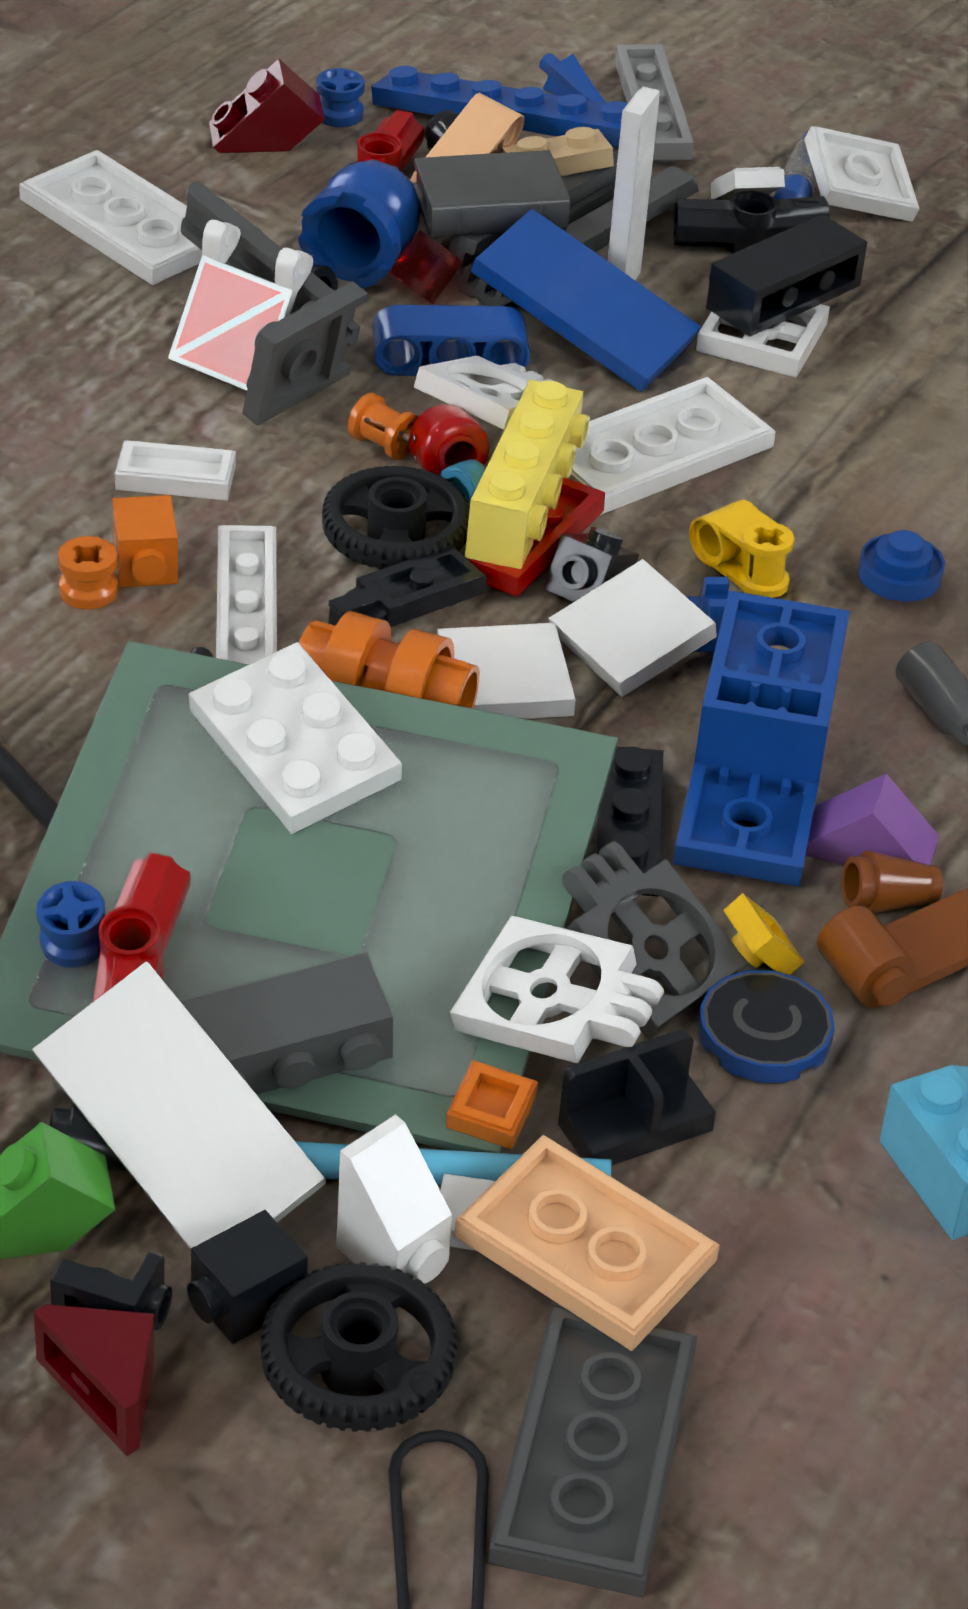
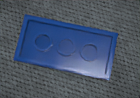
(586, 299)

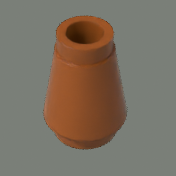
(889, 882)

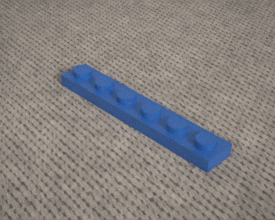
(542, 112)

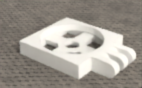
(753, 350)
(477, 386)
(603, 1014)

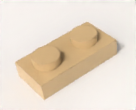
(573, 153)

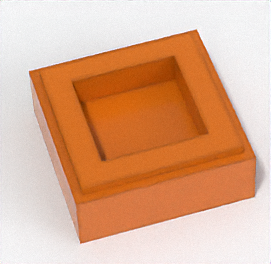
(491, 1104)

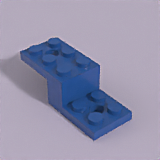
(762, 738)

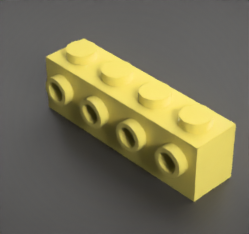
(526, 474)

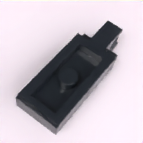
(412, 588)

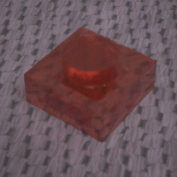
(426, 267)

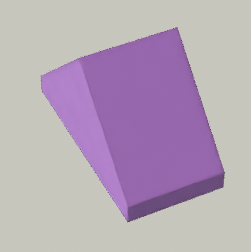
(871, 819)

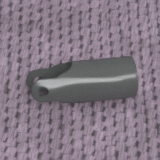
(936, 687)

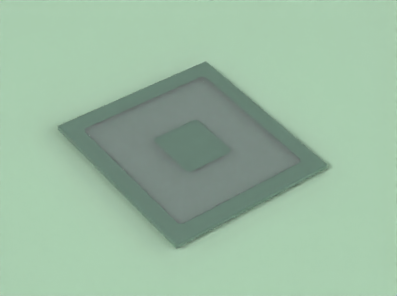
(408, 875)

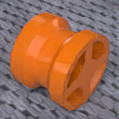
(88, 572)

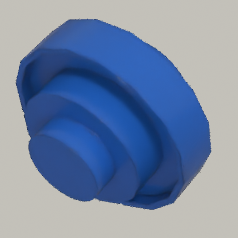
(901, 566)

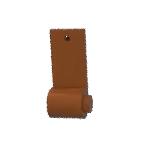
(897, 958)

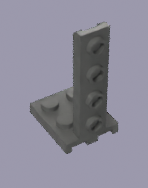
(299, 351)

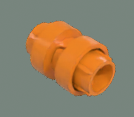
(363, 655)

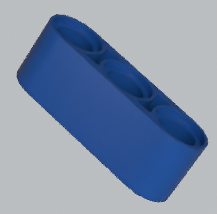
(429, 326)

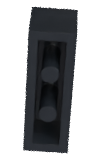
(786, 275)

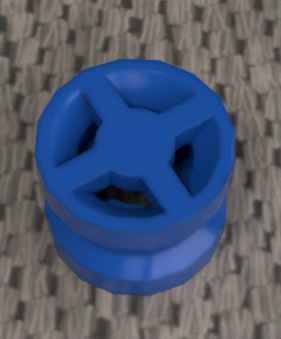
(340, 96)
(81, 910)

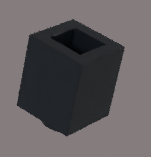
(243, 1274)

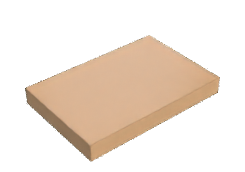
(587, 1242)

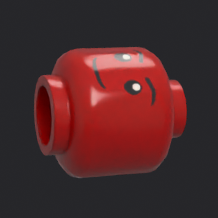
(446, 437)

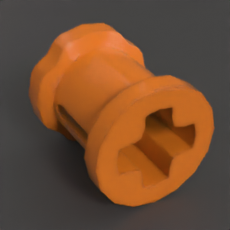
(383, 426)

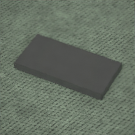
(593, 1456)

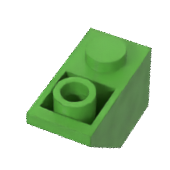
(50, 1192)

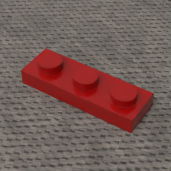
(574, 512)

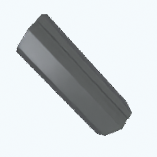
(589, 219)

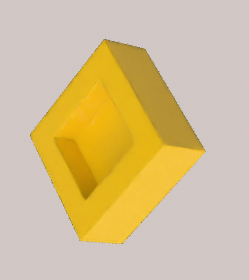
(761, 937)

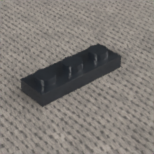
(633, 806)

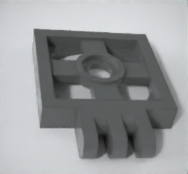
(608, 887)

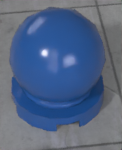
(361, 221)

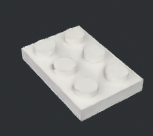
(295, 737)

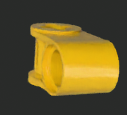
(744, 547)

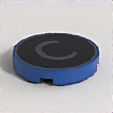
(766, 1025)

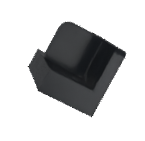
(634, 1100)

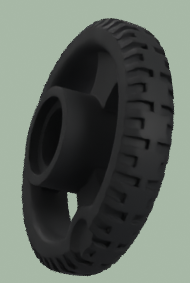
(396, 506)
(357, 1347)

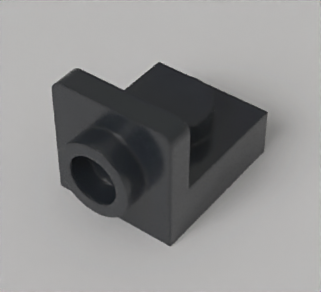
(101, 1289)

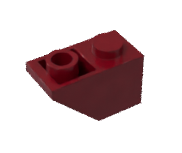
(267, 115)

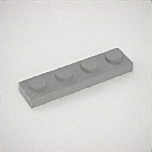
(648, 67)

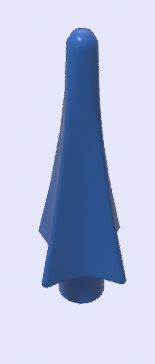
(567, 78)

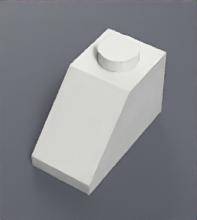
(391, 1204)

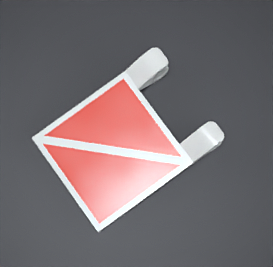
(232, 306)

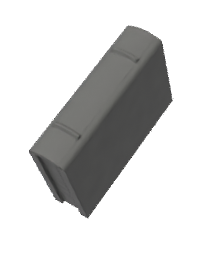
(489, 191)

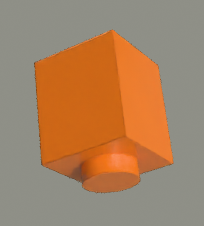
(145, 540)

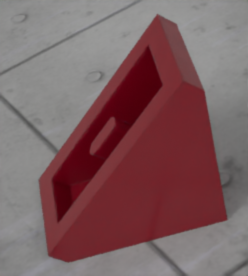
(102, 1363)

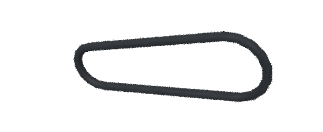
(480, 1513)

